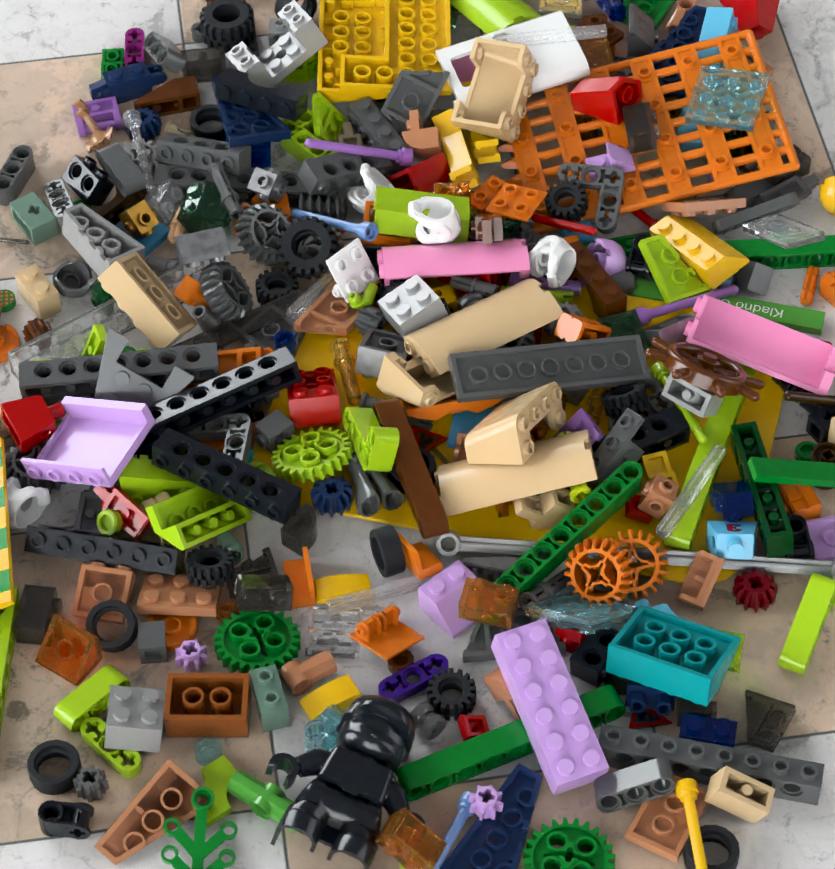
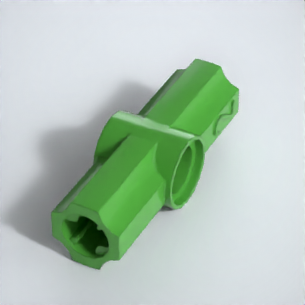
(264, 799)

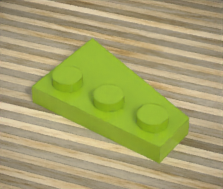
(669, 271)

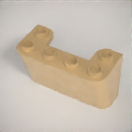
(497, 89)
(505, 432)

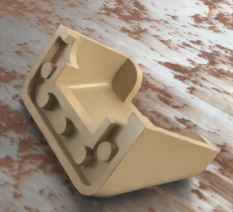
(412, 383)

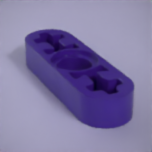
(420, 669)

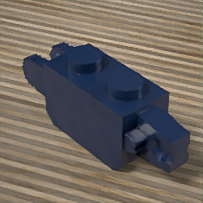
(128, 82)

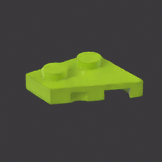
(326, 119)

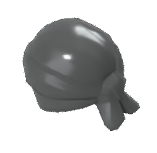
(73, 279)

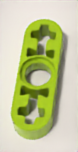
(113, 758)

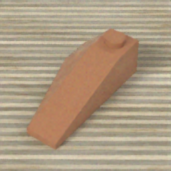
(142, 821)

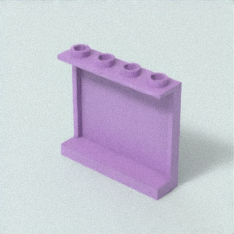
(92, 442)

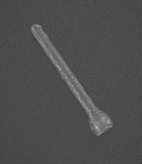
(132, 121)

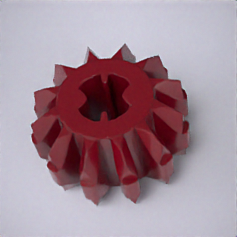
(754, 590)

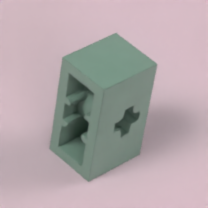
(34, 218)
(269, 698)

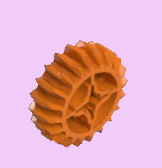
(656, 562)
(618, 581)

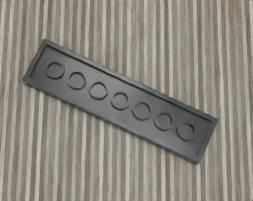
(570, 364)

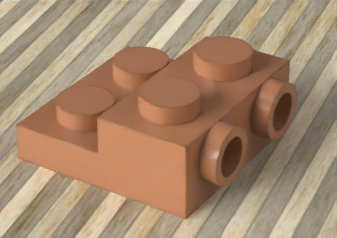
(100, 584)

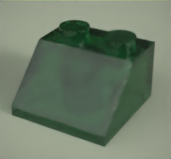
(203, 208)

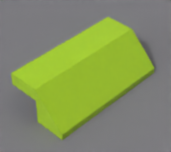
(393, 216)
(195, 517)

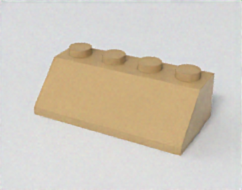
(147, 301)

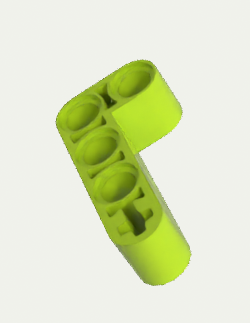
(302, 130)
(373, 444)
(808, 624)

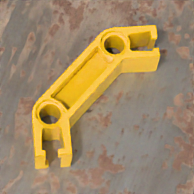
(482, 146)
(457, 150)

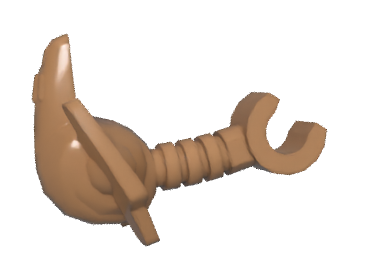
(99, 137)

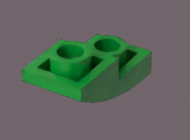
(112, 59)

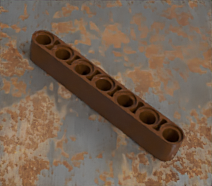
(413, 471)

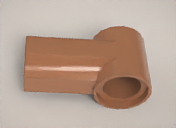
(683, 8)
(301, 675)

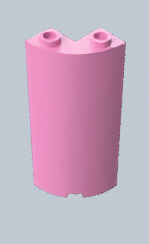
(453, 259)
(762, 344)

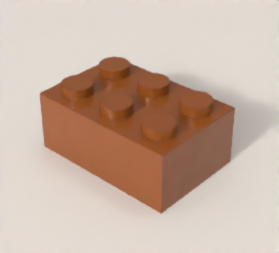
(207, 705)

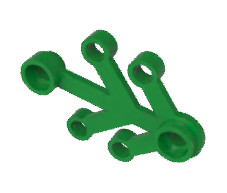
(199, 848)

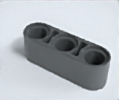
(164, 52)
(121, 169)
(16, 173)
(634, 785)

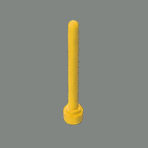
(687, 792)

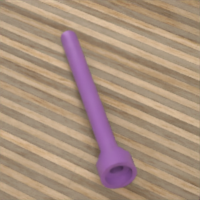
(402, 156)
(646, 315)

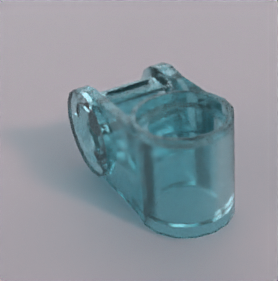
(322, 730)

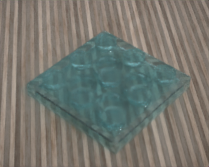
(727, 98)
(572, 613)

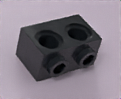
(88, 180)
(590, 657)

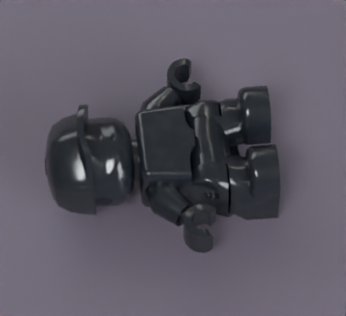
(351, 780)

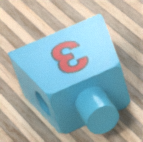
(732, 539)

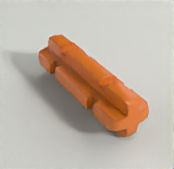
(809, 285)

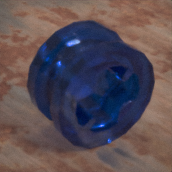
(284, 336)

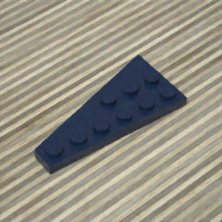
(686, 33)
(249, 126)

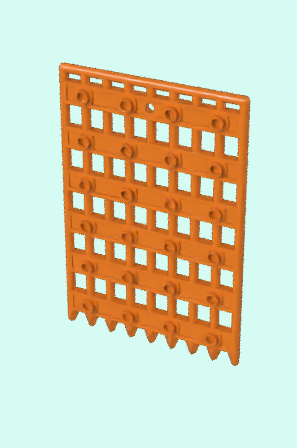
(669, 155)

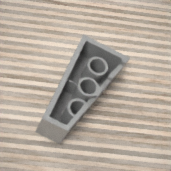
(97, 238)

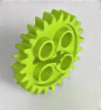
(312, 455)

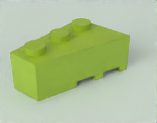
(145, 481)

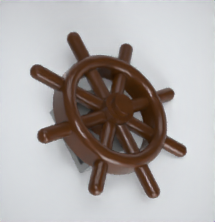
(701, 376)

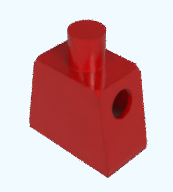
(30, 420)

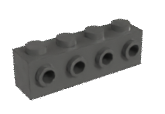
(375, 128)

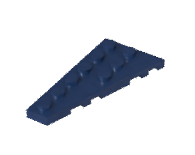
(501, 840)

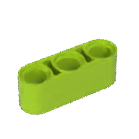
(89, 698)

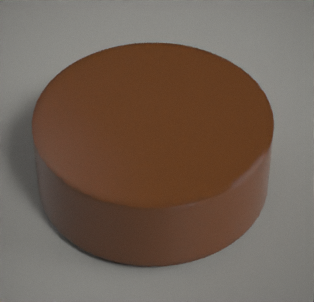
(400, 661)

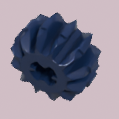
(150, 124)
(332, 495)

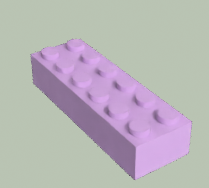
(549, 706)

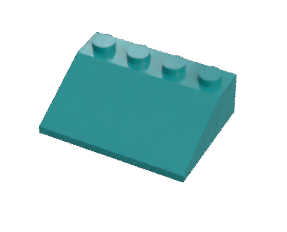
(672, 655)

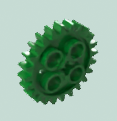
(272, 632)
(573, 840)

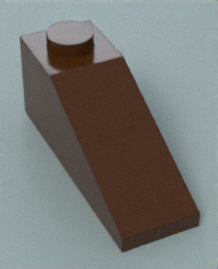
(172, 97)

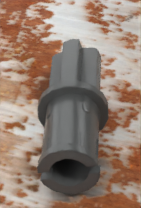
(474, 285)

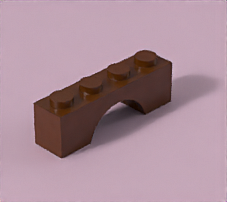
(604, 293)

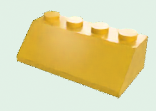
(700, 249)

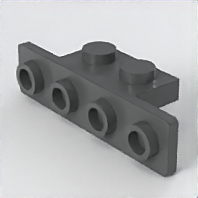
(617, 447)

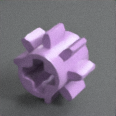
(191, 656)
(482, 795)

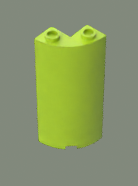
(495, 14)

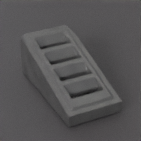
(489, 567)

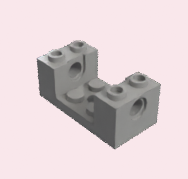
(297, 46)

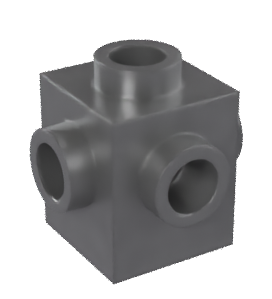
(268, 184)

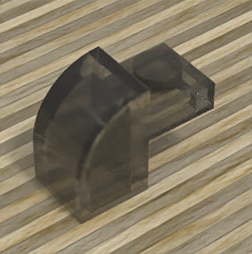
(300, 530)

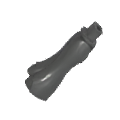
(366, 497)

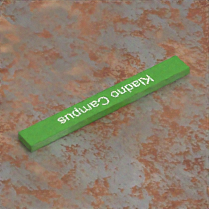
(789, 316)

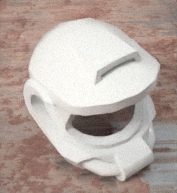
(371, 178)
(440, 225)
(552, 258)
(17, 496)

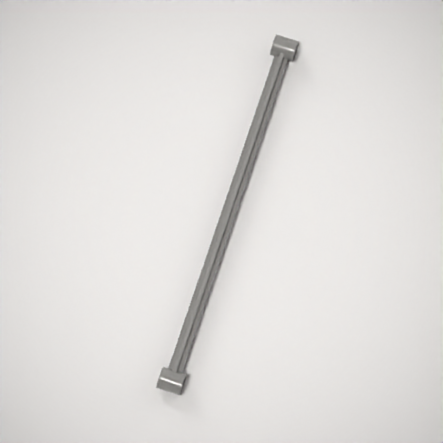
(675, 557)

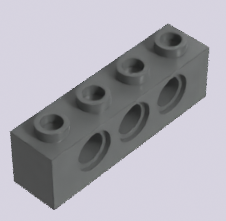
(202, 152)
(338, 171)

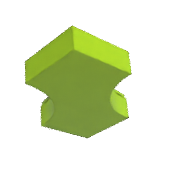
(216, 778)

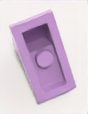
(615, 157)

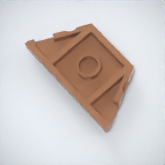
(328, 316)

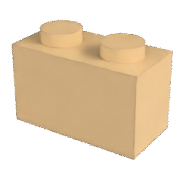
(38, 292)
(739, 794)

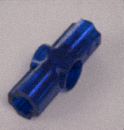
(613, 8)

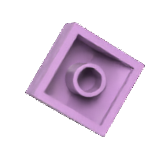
(441, 597)

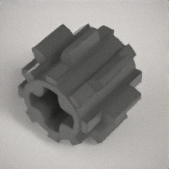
(368, 318)
(91, 783)

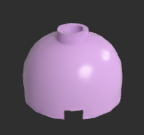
(609, 255)

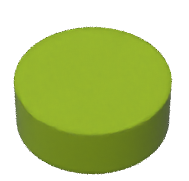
(109, 521)

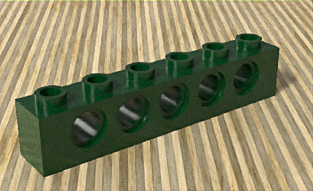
(767, 502)

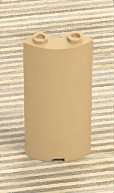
(483, 325)
(554, 465)

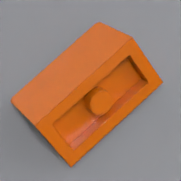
(420, 559)
(301, 577)

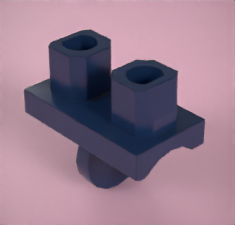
(641, 697)

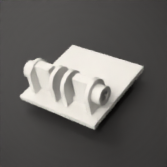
(351, 270)

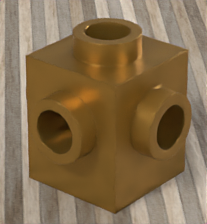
(139, 219)

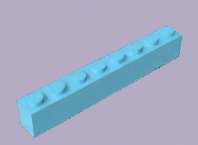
(717, 22)

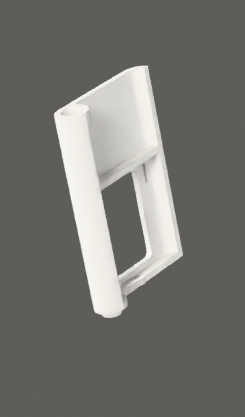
(556, 61)

